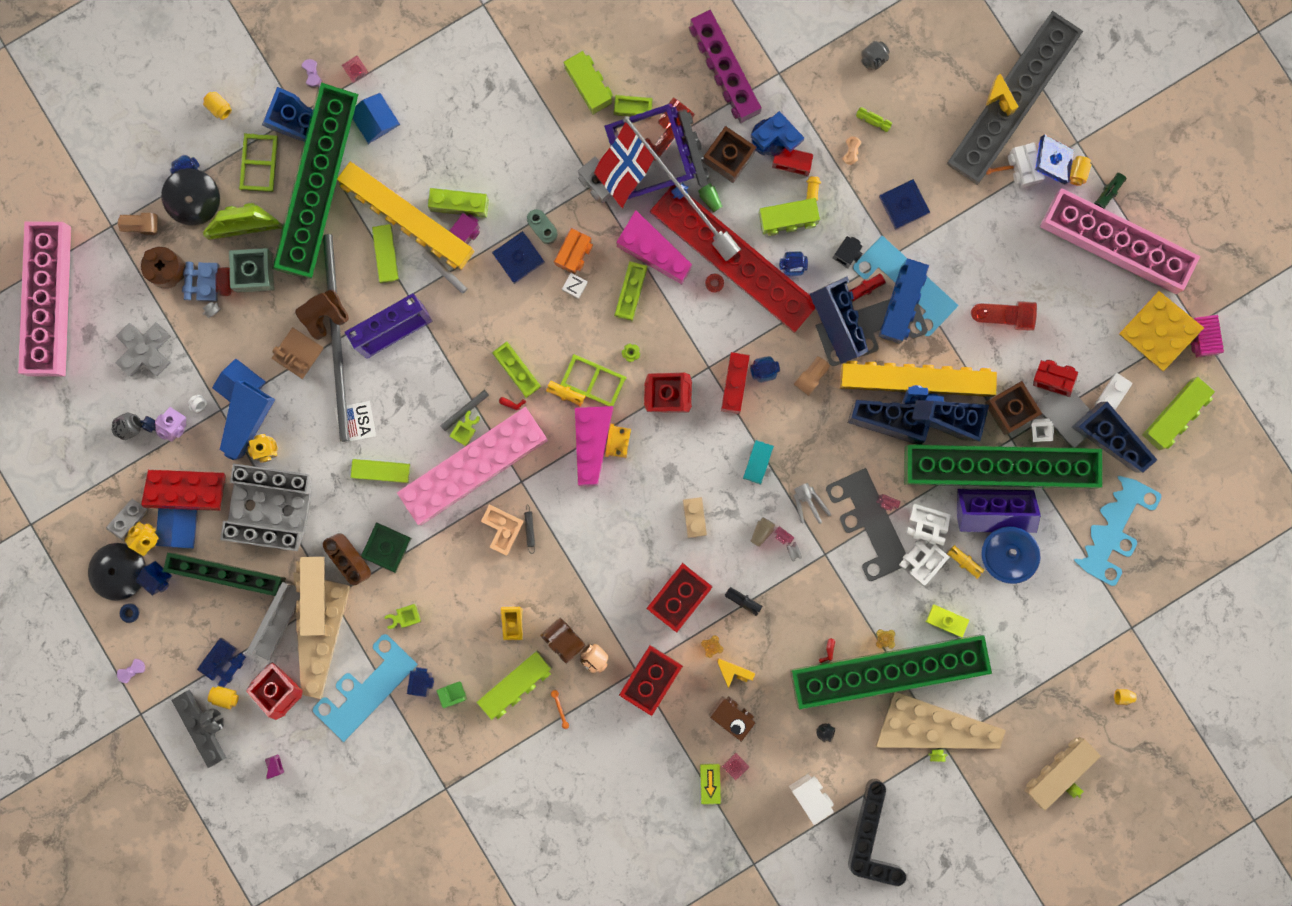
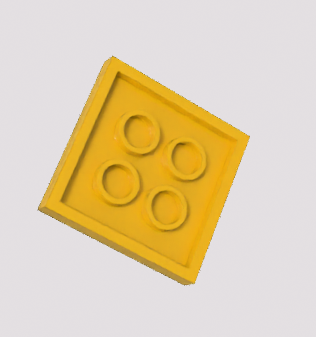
(1161, 331)

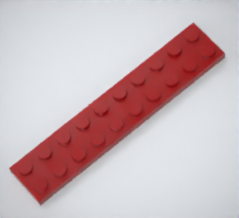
(745, 268)

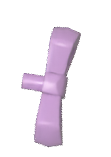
(313, 79)
(125, 675)

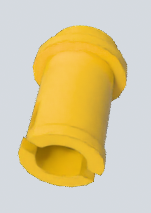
(813, 187)

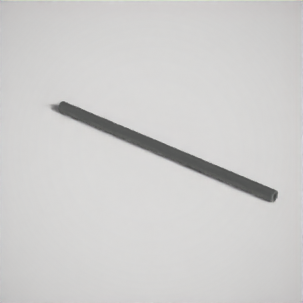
(336, 343)

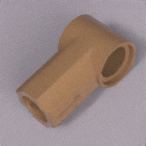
(144, 223)
(809, 379)

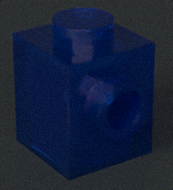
(153, 578)
(420, 682)

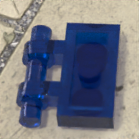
(216, 660)

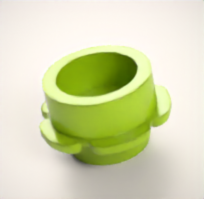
(631, 357)
(938, 756)
(1074, 790)

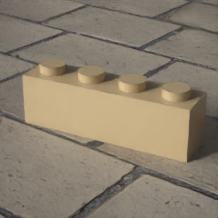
(311, 596)
(1062, 772)

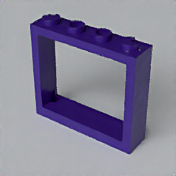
(612, 134)
(388, 326)

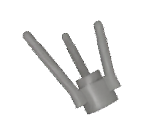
(804, 494)

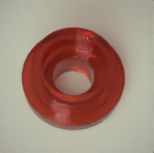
(716, 277)

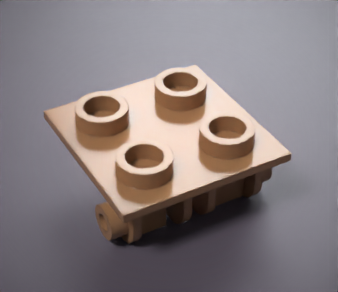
(297, 353)

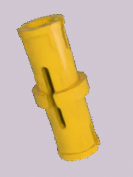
(565, 393)
(965, 561)

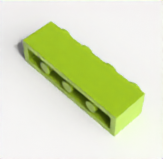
(1178, 413)
(515, 684)

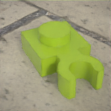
(463, 431)
(406, 616)

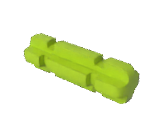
(874, 119)

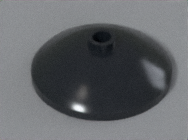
(194, 184)
(127, 568)

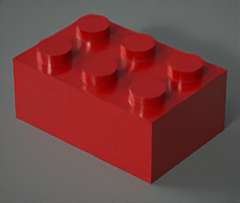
(679, 597)
(650, 680)

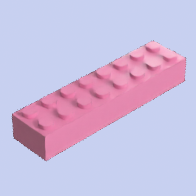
(1119, 241)
(44, 299)
(472, 466)

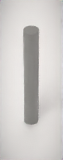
(444, 271)

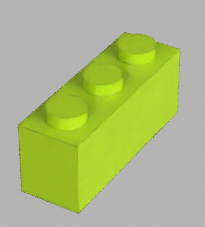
(588, 82)
(458, 202)
(789, 216)

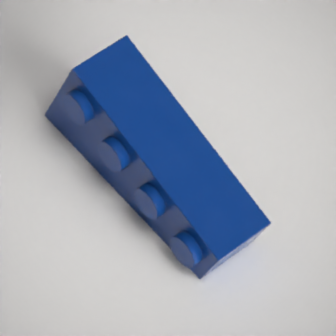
(903, 301)

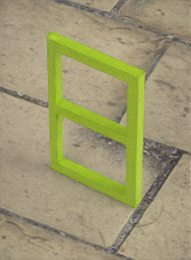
(272, 163)
(587, 393)

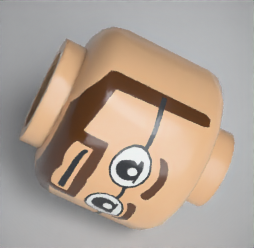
(593, 658)

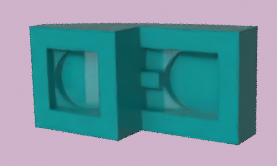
(758, 462)

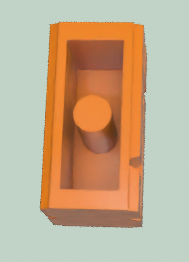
(573, 251)

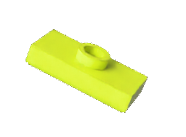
(947, 620)

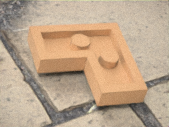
(507, 527)

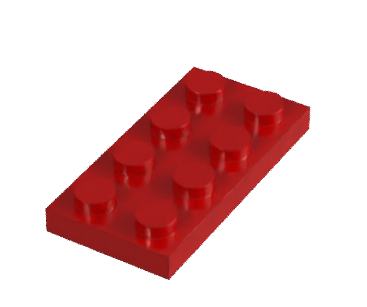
(183, 490)

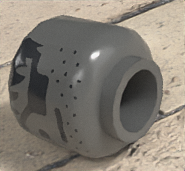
(875, 55)
(126, 426)

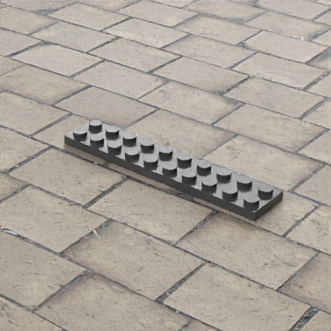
(1025, 83)

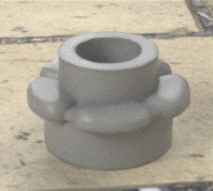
(211, 309)

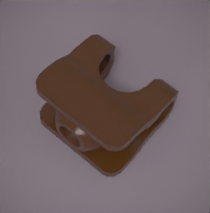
(313, 312)

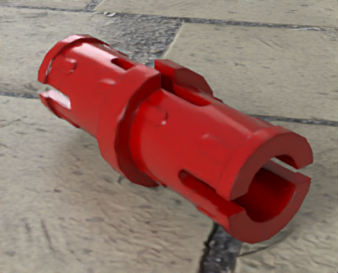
(868, 286)

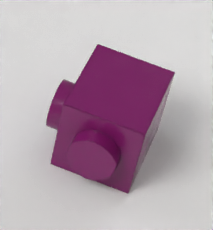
(466, 228)

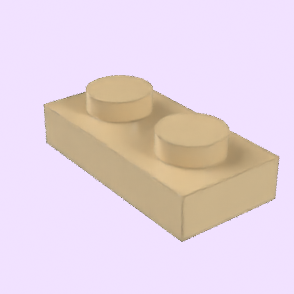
(694, 517)

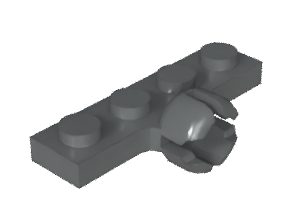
(694, 144)
(201, 727)

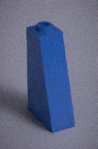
(244, 418)

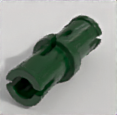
(1116, 182)

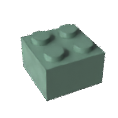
(251, 270)

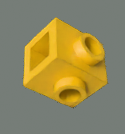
(268, 451)
(141, 538)

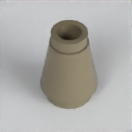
(762, 531)

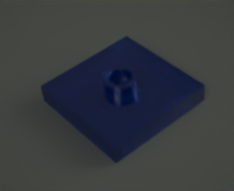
(1054, 159)
(904, 204)
(518, 257)

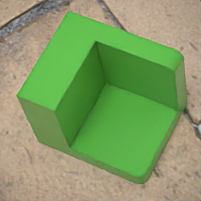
(451, 694)

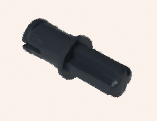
(743, 601)

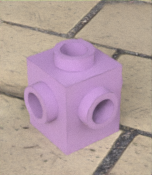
(170, 425)

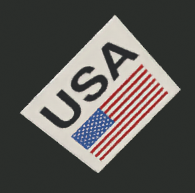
(359, 421)

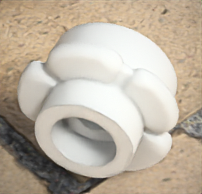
(197, 403)

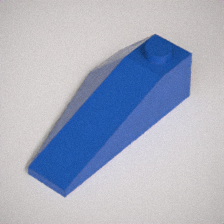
(287, 115)

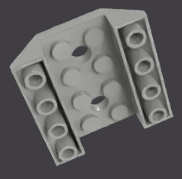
(271, 492)

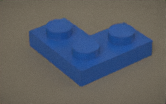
(777, 128)
(918, 393)

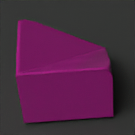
(274, 766)

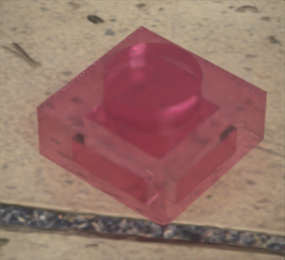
(355, 68)
(888, 503)
(783, 536)
(735, 766)

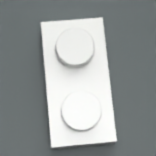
(1115, 390)

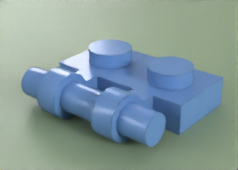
(205, 281)

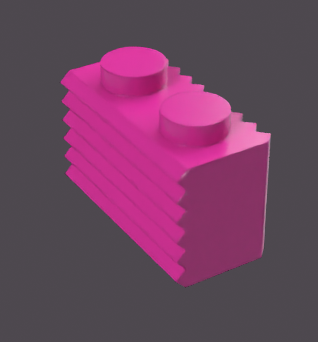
(1209, 340)

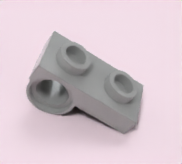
(126, 519)

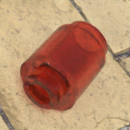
(222, 281)

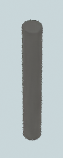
(468, 407)

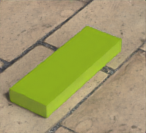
(385, 253)
(631, 291)
(516, 369)
(380, 471)

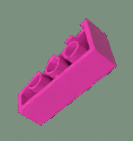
(650, 247)
(591, 439)

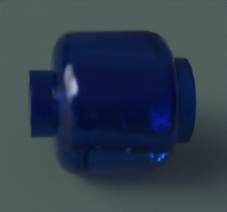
(183, 162)
(793, 263)
(764, 369)

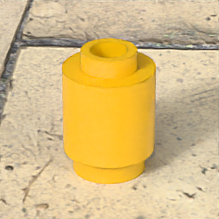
(217, 105)
(1080, 170)
(223, 697)

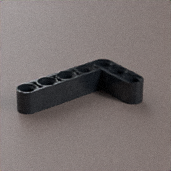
(869, 838)

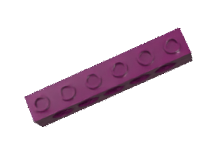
(707, 23)

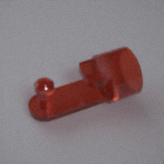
(668, 136)
(1021, 315)

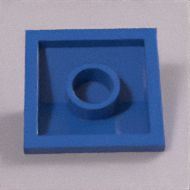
(374, 117)
(235, 371)
(176, 528)

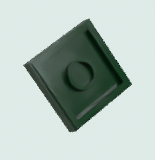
(386, 547)

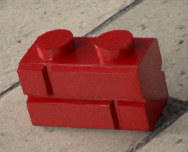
(1055, 378)

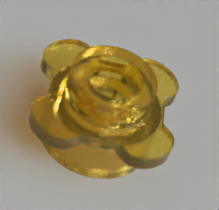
(890, 638)
(711, 651)

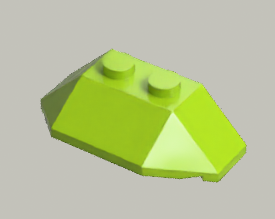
(240, 221)

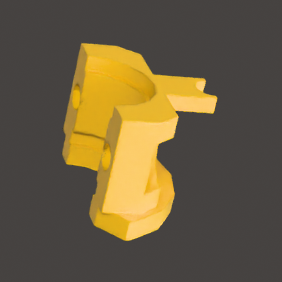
(617, 441)

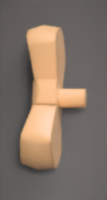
(851, 156)

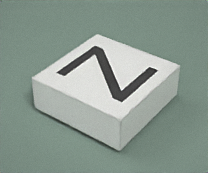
(574, 285)

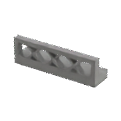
(275, 621)

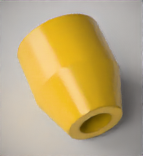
(1124, 697)

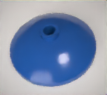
(1007, 566)

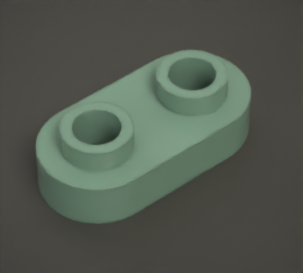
(542, 225)

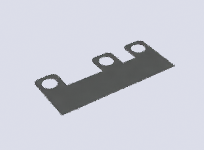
(871, 321)
(874, 520)

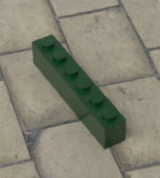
(222, 574)

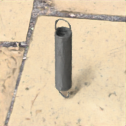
(529, 529)

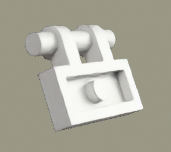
(929, 519)
(928, 565)

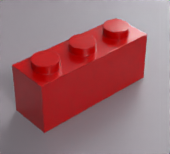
(735, 383)

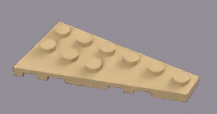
(317, 650)
(924, 725)

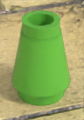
(710, 197)

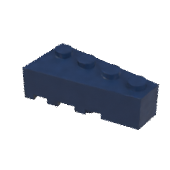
(840, 319)

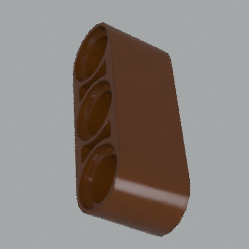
(354, 567)

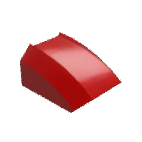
(668, 392)
(274, 691)

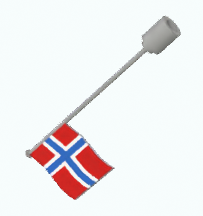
(626, 166)

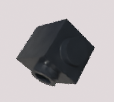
(848, 252)

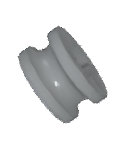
(794, 551)

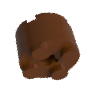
(169, 275)
(563, 640)

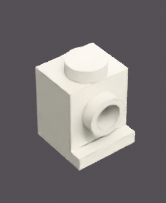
(1042, 430)

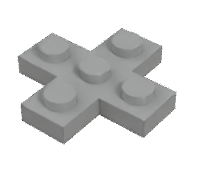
(143, 349)

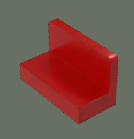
(794, 162)

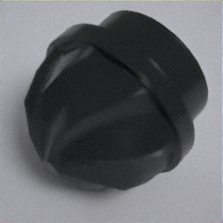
(825, 732)

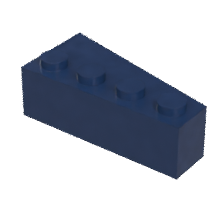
(954, 418)
(889, 419)
(1113, 435)

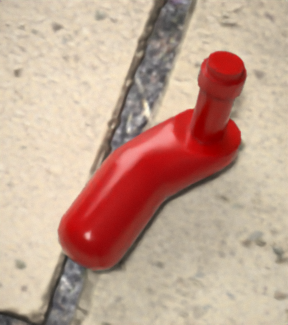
(508, 403)
(830, 649)

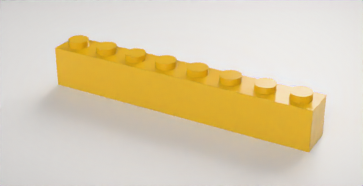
(405, 215)
(937, 381)

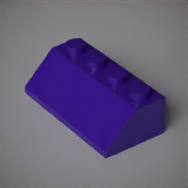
(996, 508)

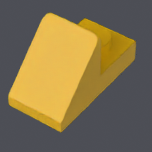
(1001, 92)
(512, 623)
(729, 669)

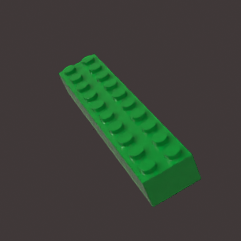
(315, 181)
(1003, 466)
(890, 671)

